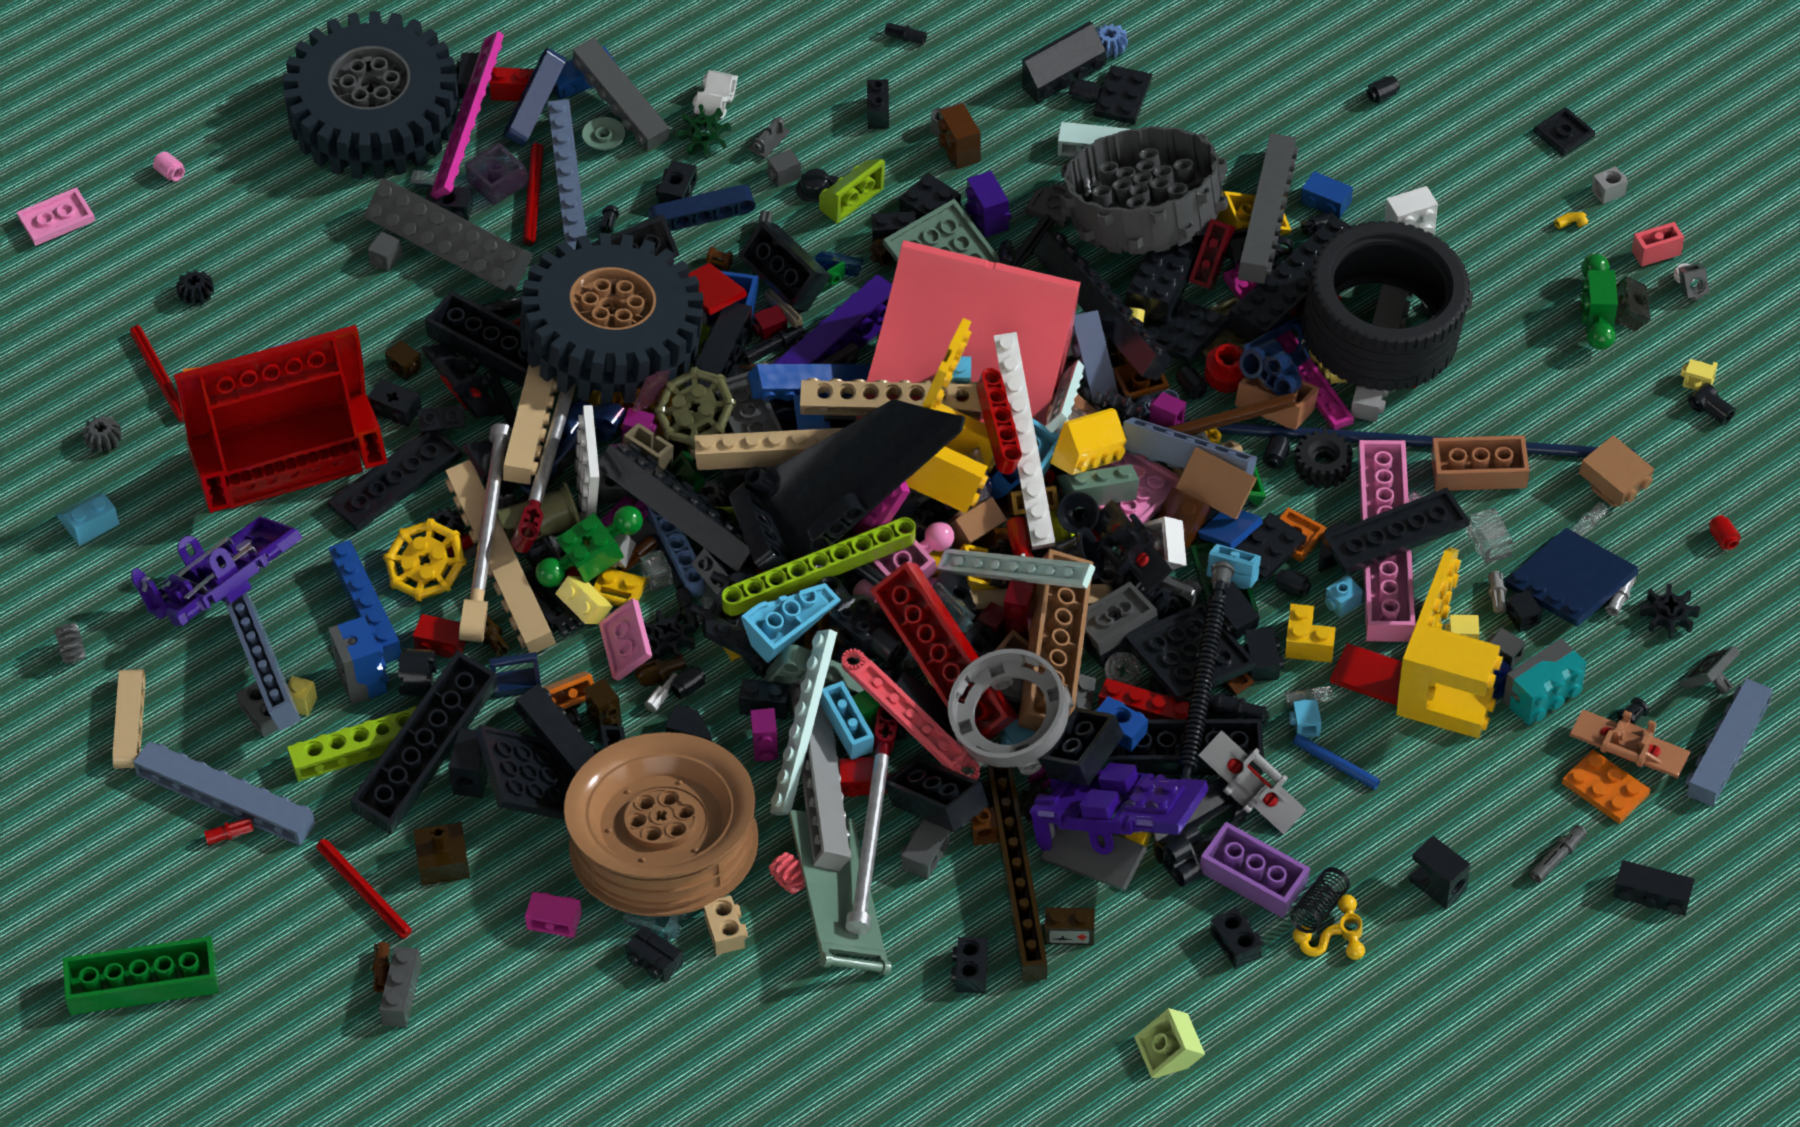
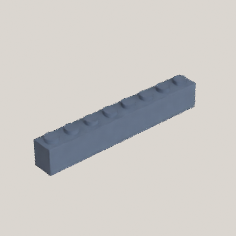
(263, 662)
(224, 792)

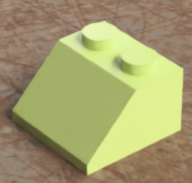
(1169, 1043)

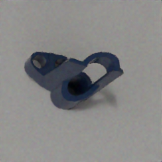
(1271, 364)
(606, 422)

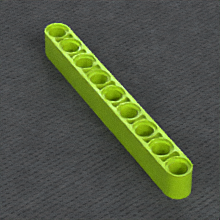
(827, 558)

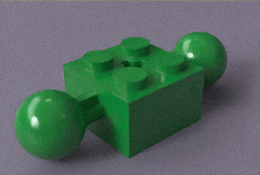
(1599, 301)
(589, 547)

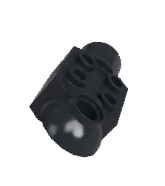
(864, 626)

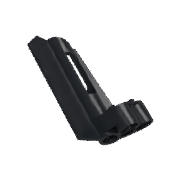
(1181, 851)

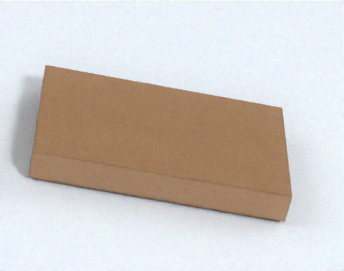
(1216, 483)

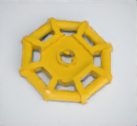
(416, 551)

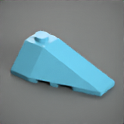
(781, 622)

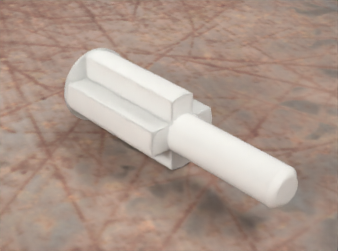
(659, 695)

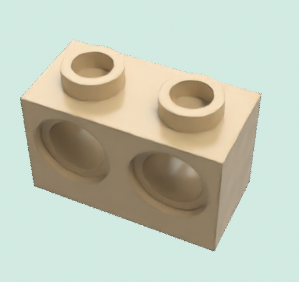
(720, 925)

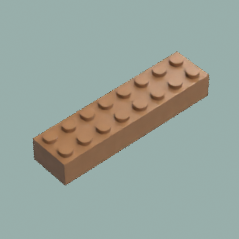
(1058, 638)

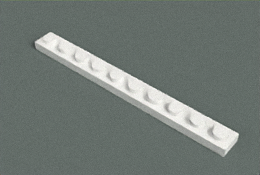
(1029, 465)

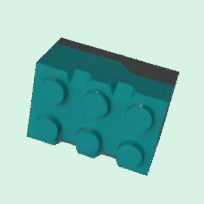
(1544, 682)

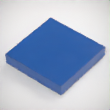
(1230, 531)

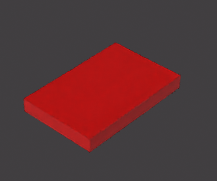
(717, 288)
(1368, 673)

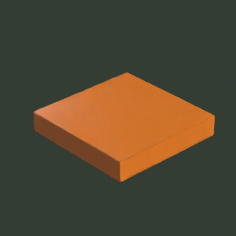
(1307, 526)

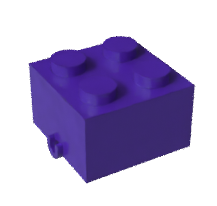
(987, 204)

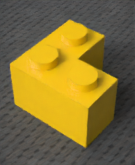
(1308, 640)

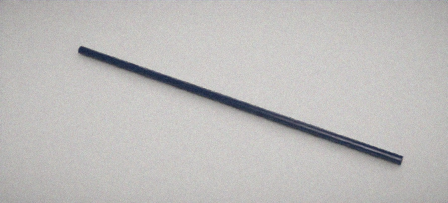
(1411, 440)

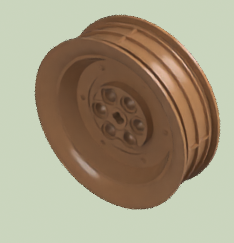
(661, 824)

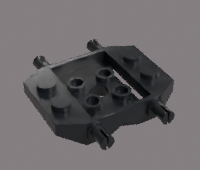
(723, 628)

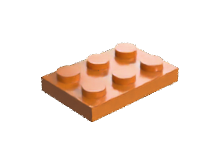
(1606, 786)

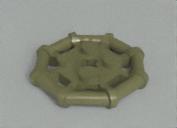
(687, 398)

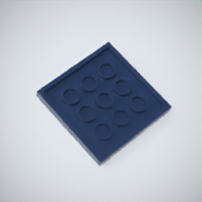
(1572, 576)

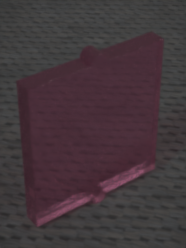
(651, 390)

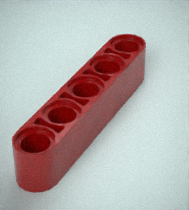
(998, 421)

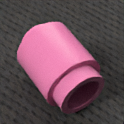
(168, 166)

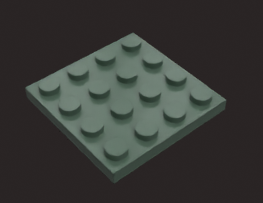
(944, 229)

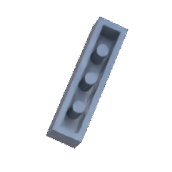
(1093, 354)

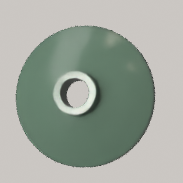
(603, 133)

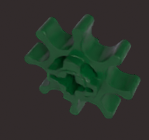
(705, 123)

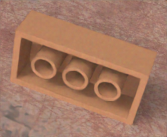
(1480, 463)

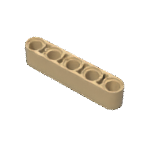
(128, 718)

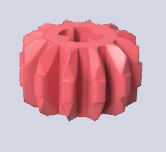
(787, 872)

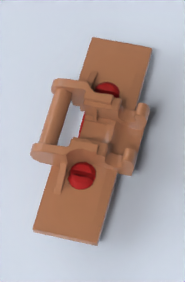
(1630, 742)

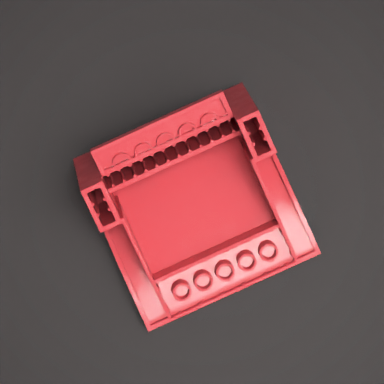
(942, 287)

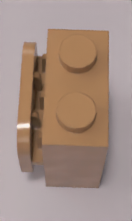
(1616, 472)

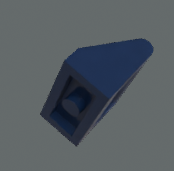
(515, 681)

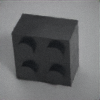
(927, 196)

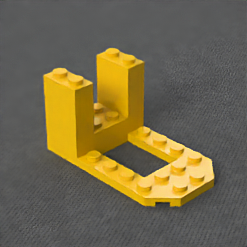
(948, 474)
(1446, 674)

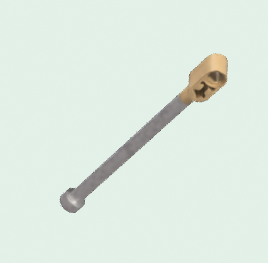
(475, 610)

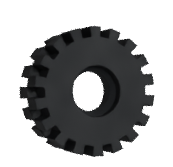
(1325, 446)

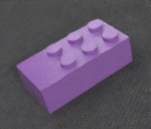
(1254, 869)

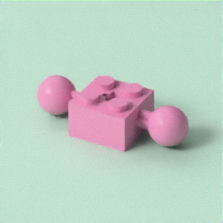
(938, 537)

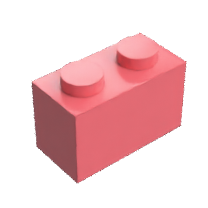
(1657, 244)

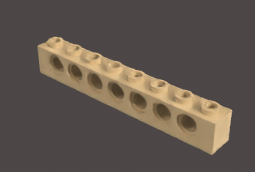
(860, 406)

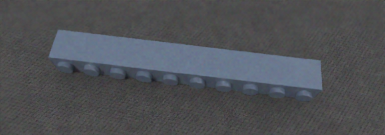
(567, 171)

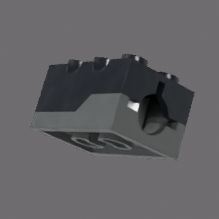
(1113, 618)

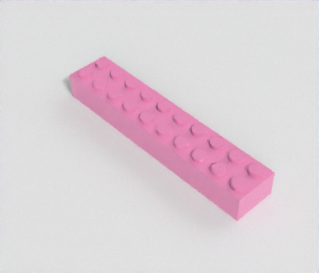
(1389, 581)

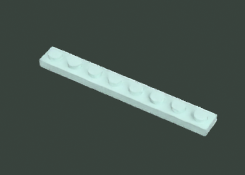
(1016, 568)
(803, 722)

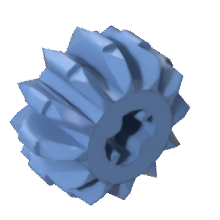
(1113, 39)

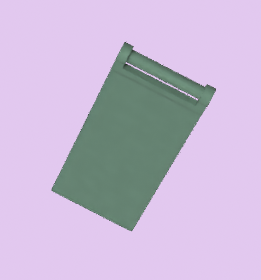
(830, 901)

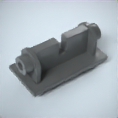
(769, 138)

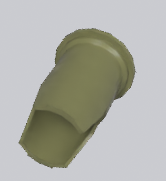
(557, 509)

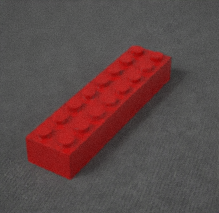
(937, 642)

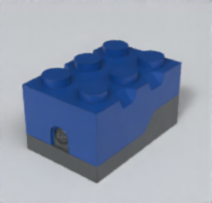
(359, 659)

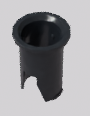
(1080, 546)

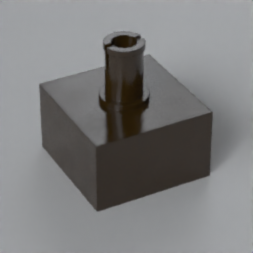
(441, 853)

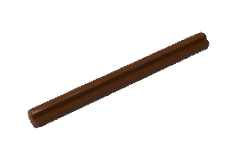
(1236, 415)

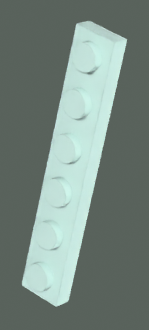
(1065, 397)

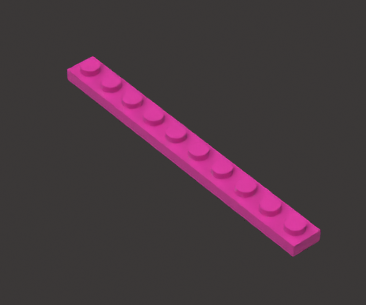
(467, 114)
(1327, 400)

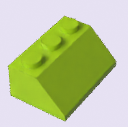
(853, 190)

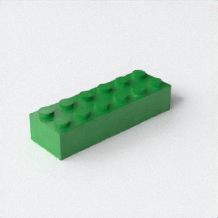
(140, 975)

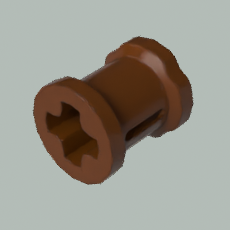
(726, 261)

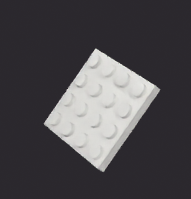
(587, 464)

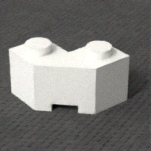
(717, 92)

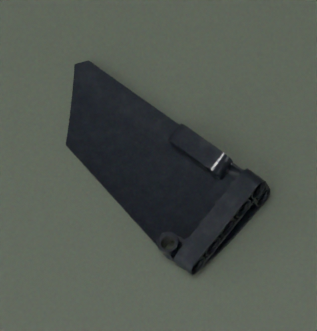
(837, 481)

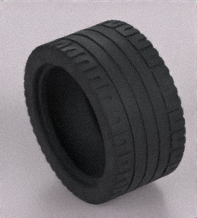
(1396, 257)

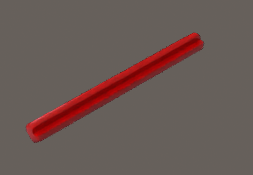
(533, 194)
(157, 370)
(363, 888)

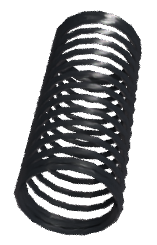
(1319, 881)

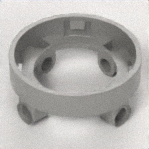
(997, 670)

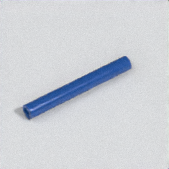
(1336, 761)

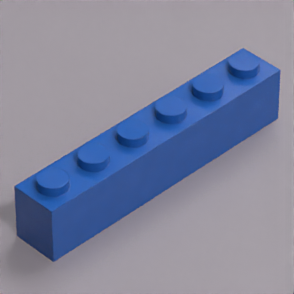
(784, 380)
(363, 597)

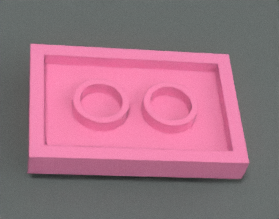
(56, 216)
(625, 639)

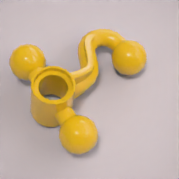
(1355, 950)

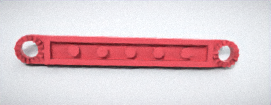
(908, 713)

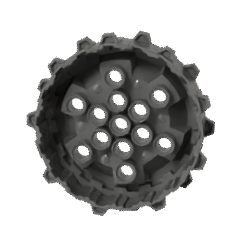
(1144, 189)

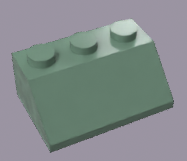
(1103, 484)

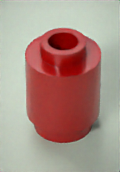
(1724, 532)

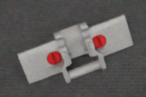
(1249, 786)

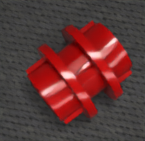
(1223, 368)

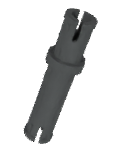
(1564, 847)

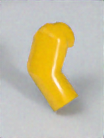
(1570, 217)

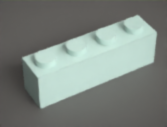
(1076, 136)

